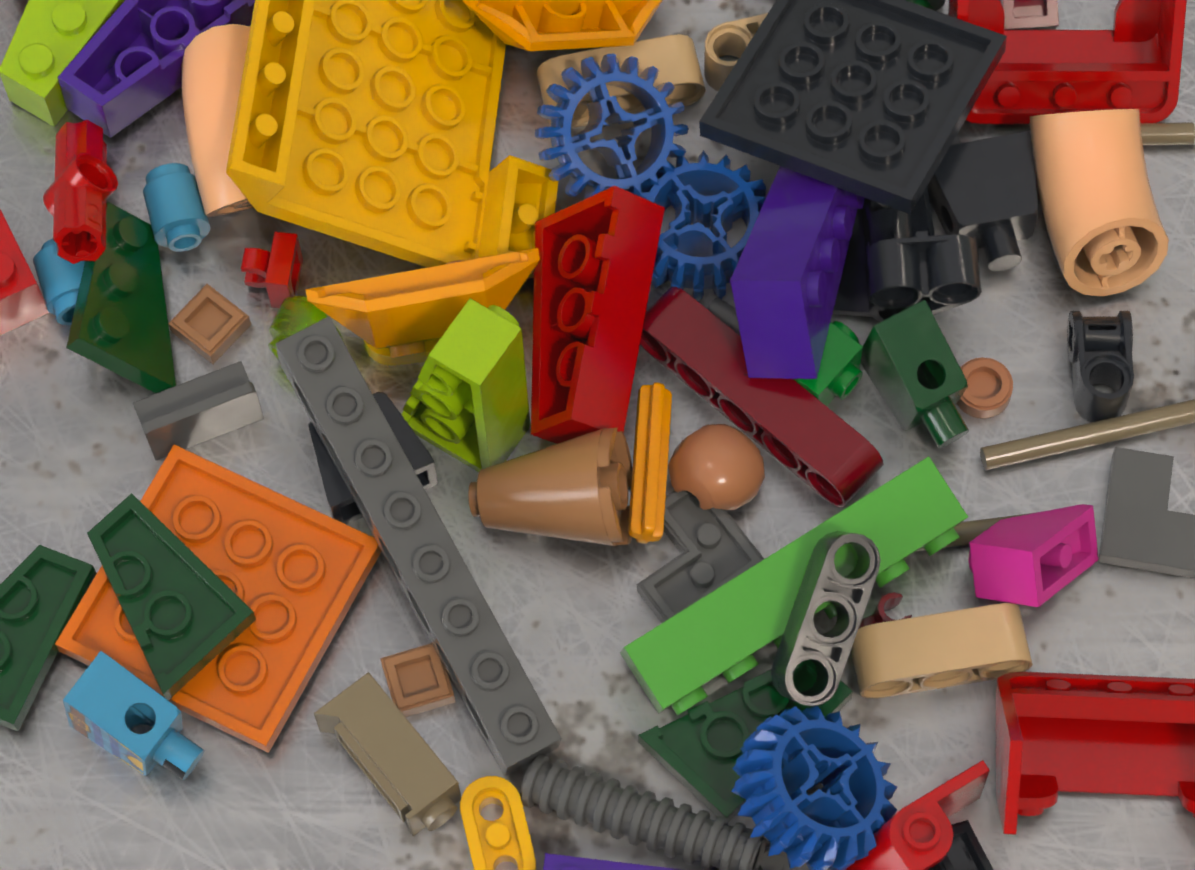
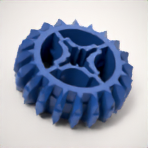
(606, 107)
(707, 198)
(796, 755)

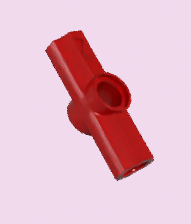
(80, 192)

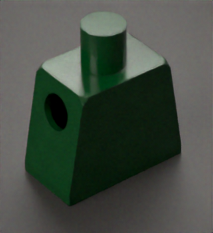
(917, 373)

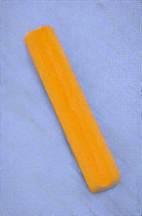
(650, 463)

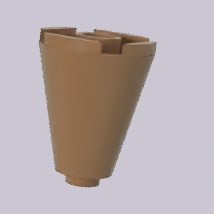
(561, 491)

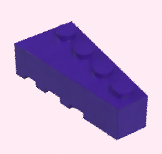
(140, 57)
(792, 275)

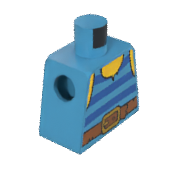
(113, 702)

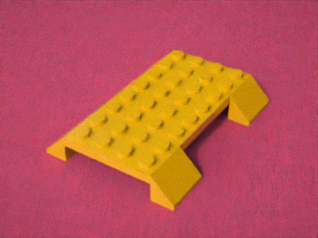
(383, 129)

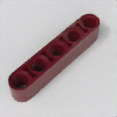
(769, 410)

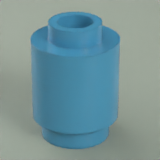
(175, 207)
(58, 281)

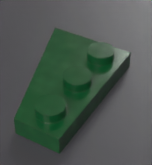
(123, 306)
(167, 594)
(33, 613)
(708, 740)

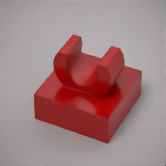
(275, 270)

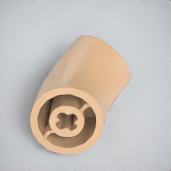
(210, 98)
(1098, 199)

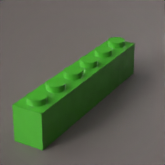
(754, 608)

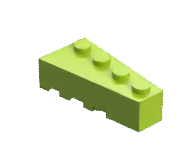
(44, 45)
(473, 389)

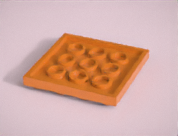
(277, 557)

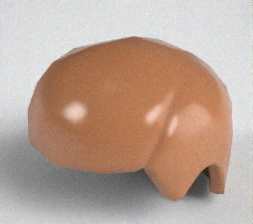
(717, 467)

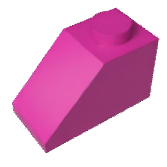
(1033, 555)

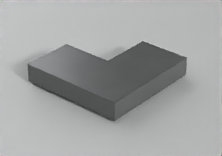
(1136, 519)
(710, 556)

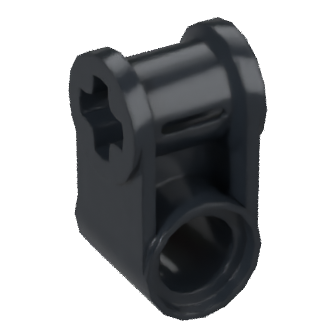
(1100, 354)

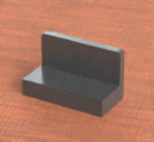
(199, 410)

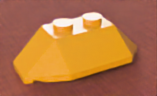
(565, 23)
(421, 304)

